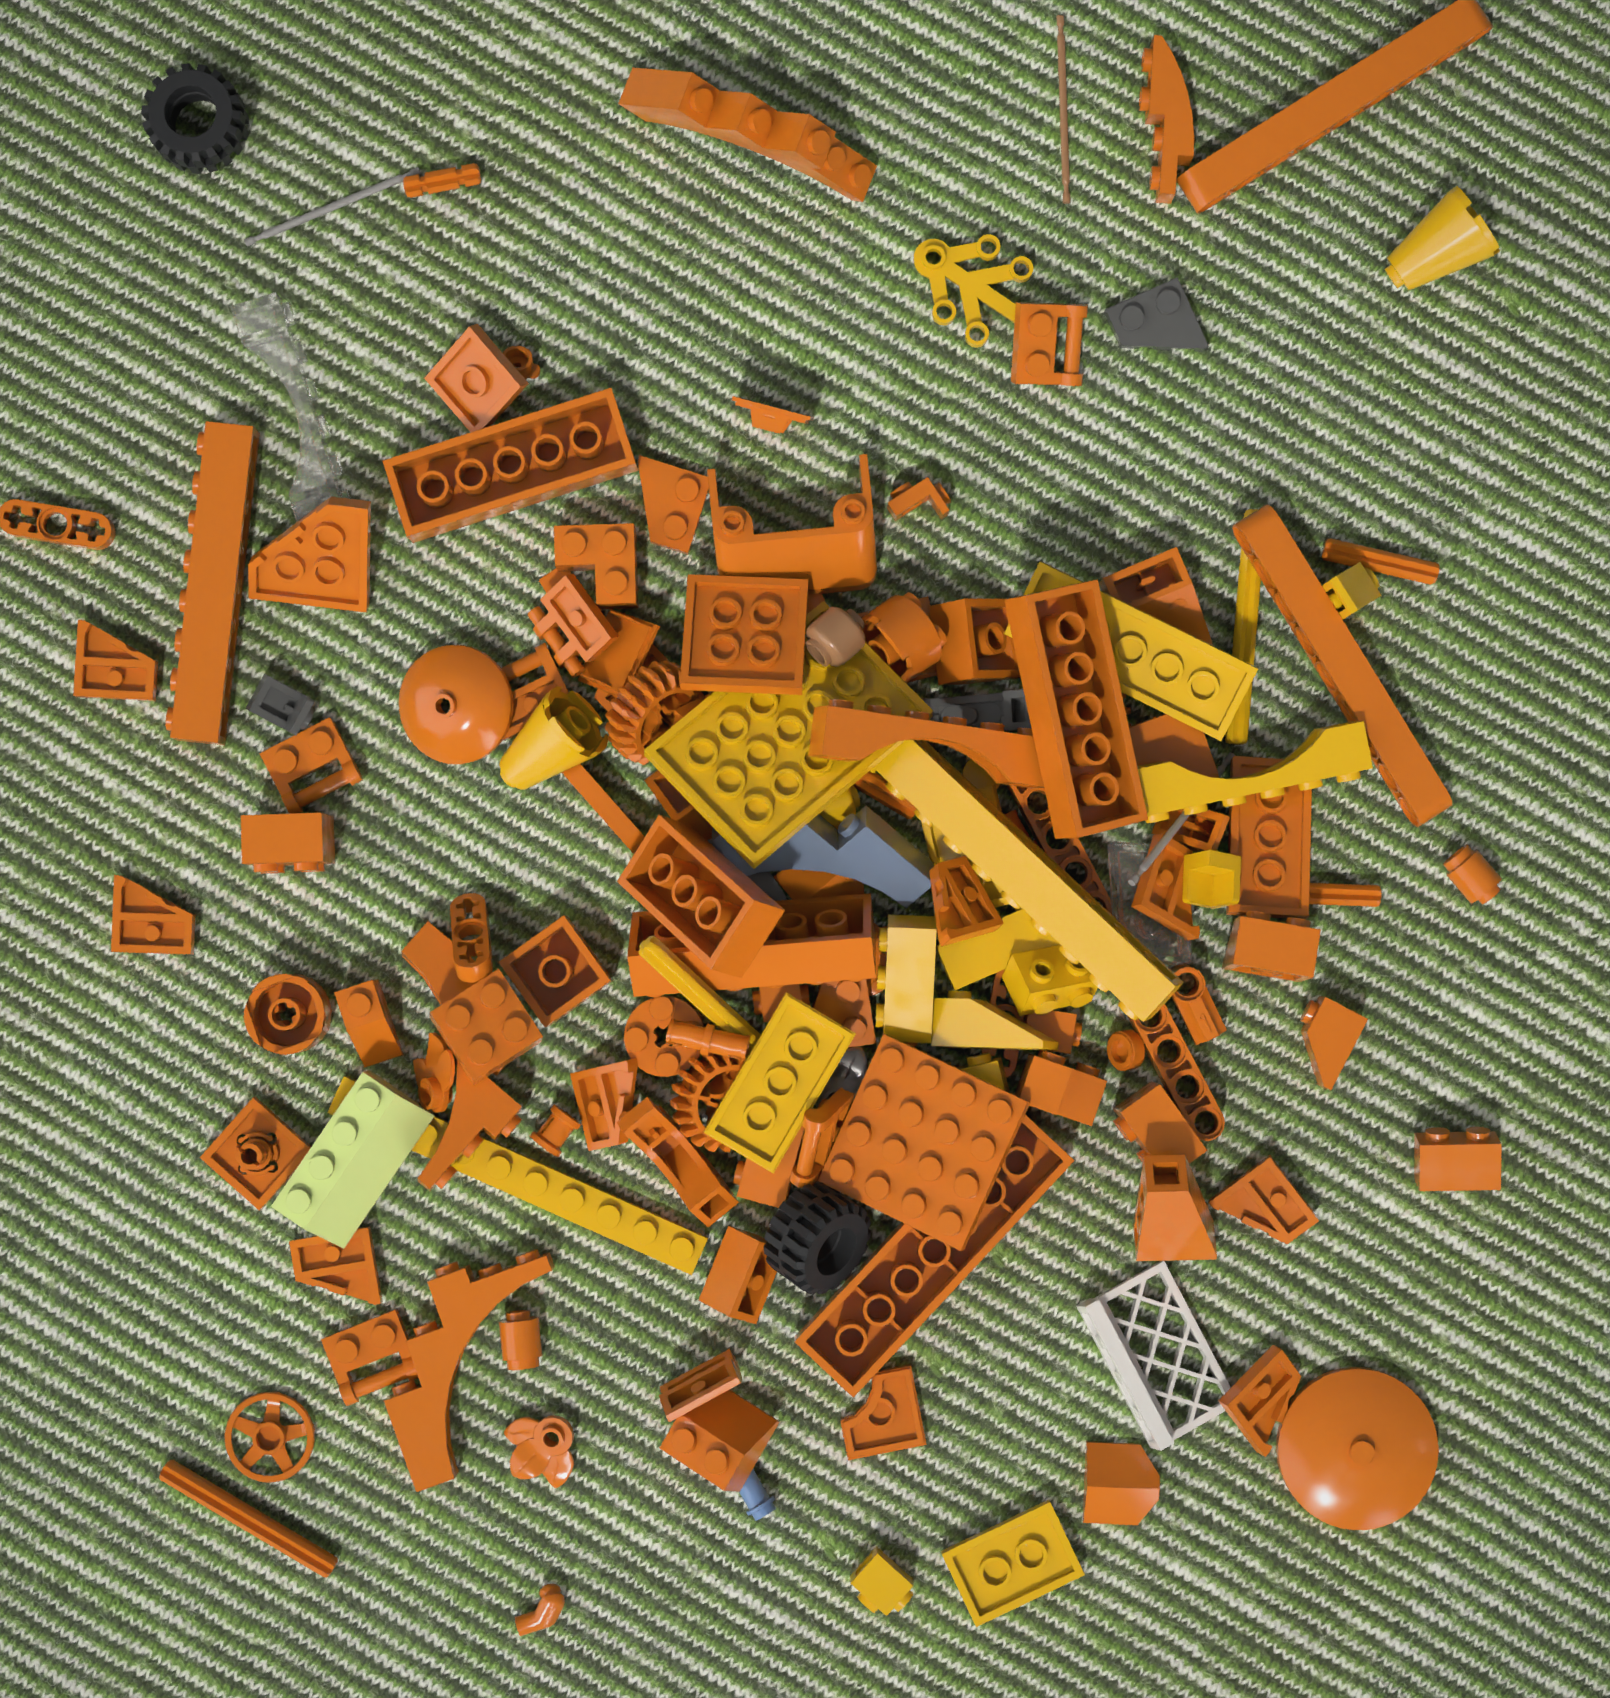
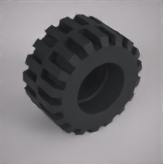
(176, 93)
(817, 1238)

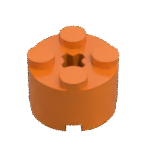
(904, 636)
(269, 1000)
(641, 1035)

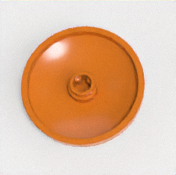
(1357, 1448)

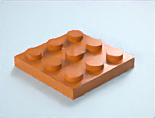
(744, 634)

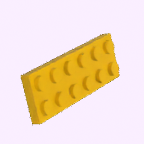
(1165, 663)

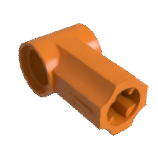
(1198, 1008)

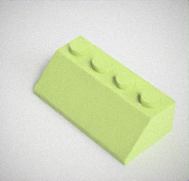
(353, 1160)

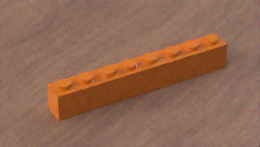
(214, 583)

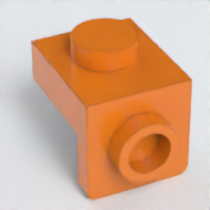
(909, 497)

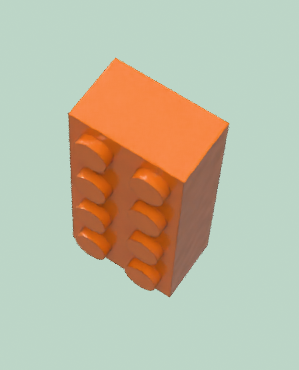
(700, 896)

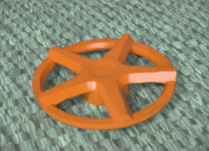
(270, 1436)

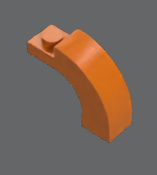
(679, 1161)

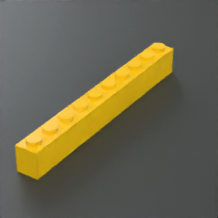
(1029, 878)

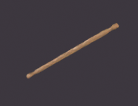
(1063, 109)

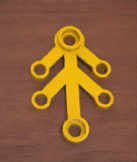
(972, 284)

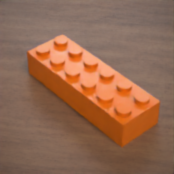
(510, 465)
(1076, 710)
(809, 944)

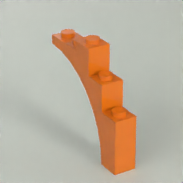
(747, 121)
(475, 1106)
(423, 1410)

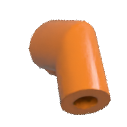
(546, 1612)

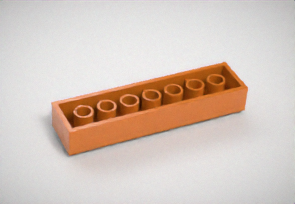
(916, 1272)

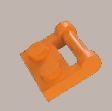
(1036, 343)
(529, 696)
(306, 754)
(820, 1134)
(364, 1345)

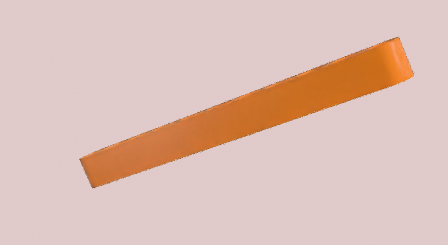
(1165, 1026)

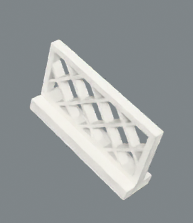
(1126, 1369)

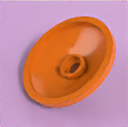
(478, 704)

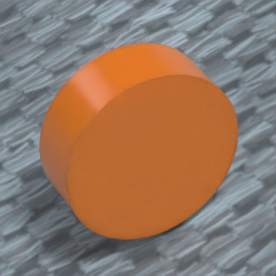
(1125, 1050)

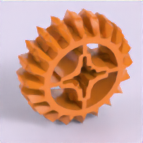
(646, 708)
(696, 1088)

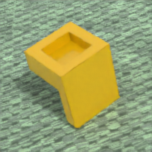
(1211, 879)

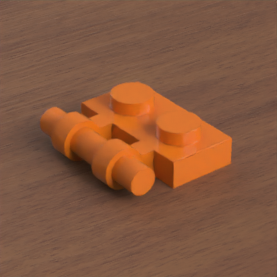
(578, 618)

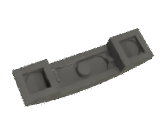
(1002, 708)

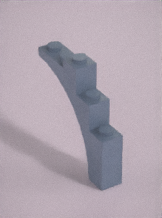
(859, 849)

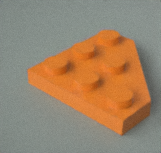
(318, 559)

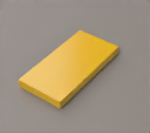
(779, 1082)

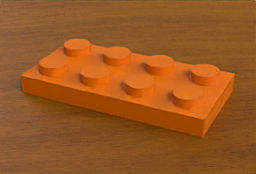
(1273, 847)

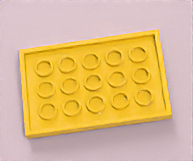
(749, 758)

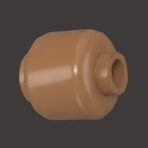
(835, 636)

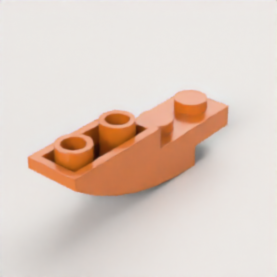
(1168, 106)

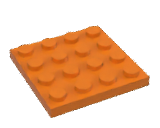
(923, 1142)

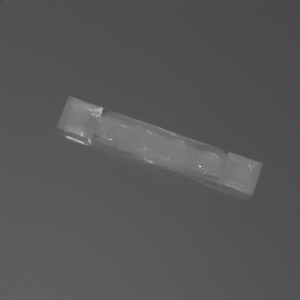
(267, 333)

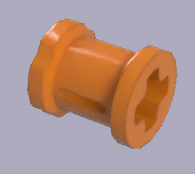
(555, 1130)

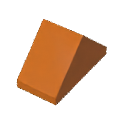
(1198, 832)

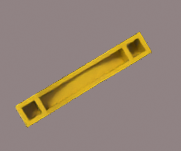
(1325, 753)

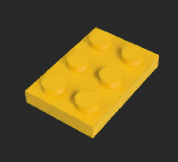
(1012, 1563)

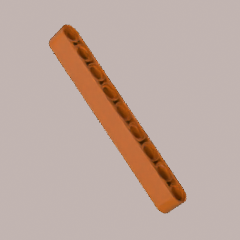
(1334, 103)
(1341, 664)

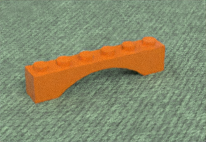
(854, 734)

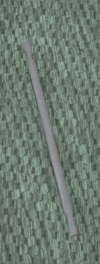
(330, 207)
(1170, 833)

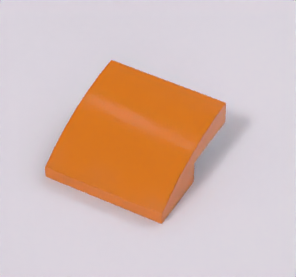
(700, 1385)

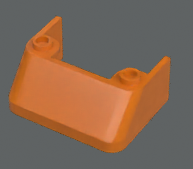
(829, 557)

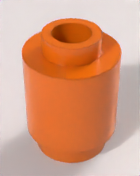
(1472, 875)
(520, 1340)

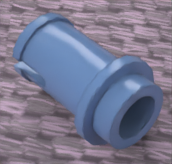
(756, 1497)

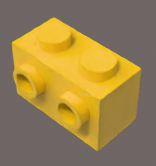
(1046, 981)

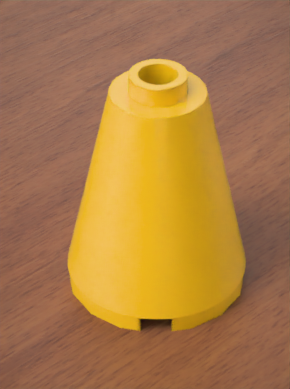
(1442, 243)
(554, 739)

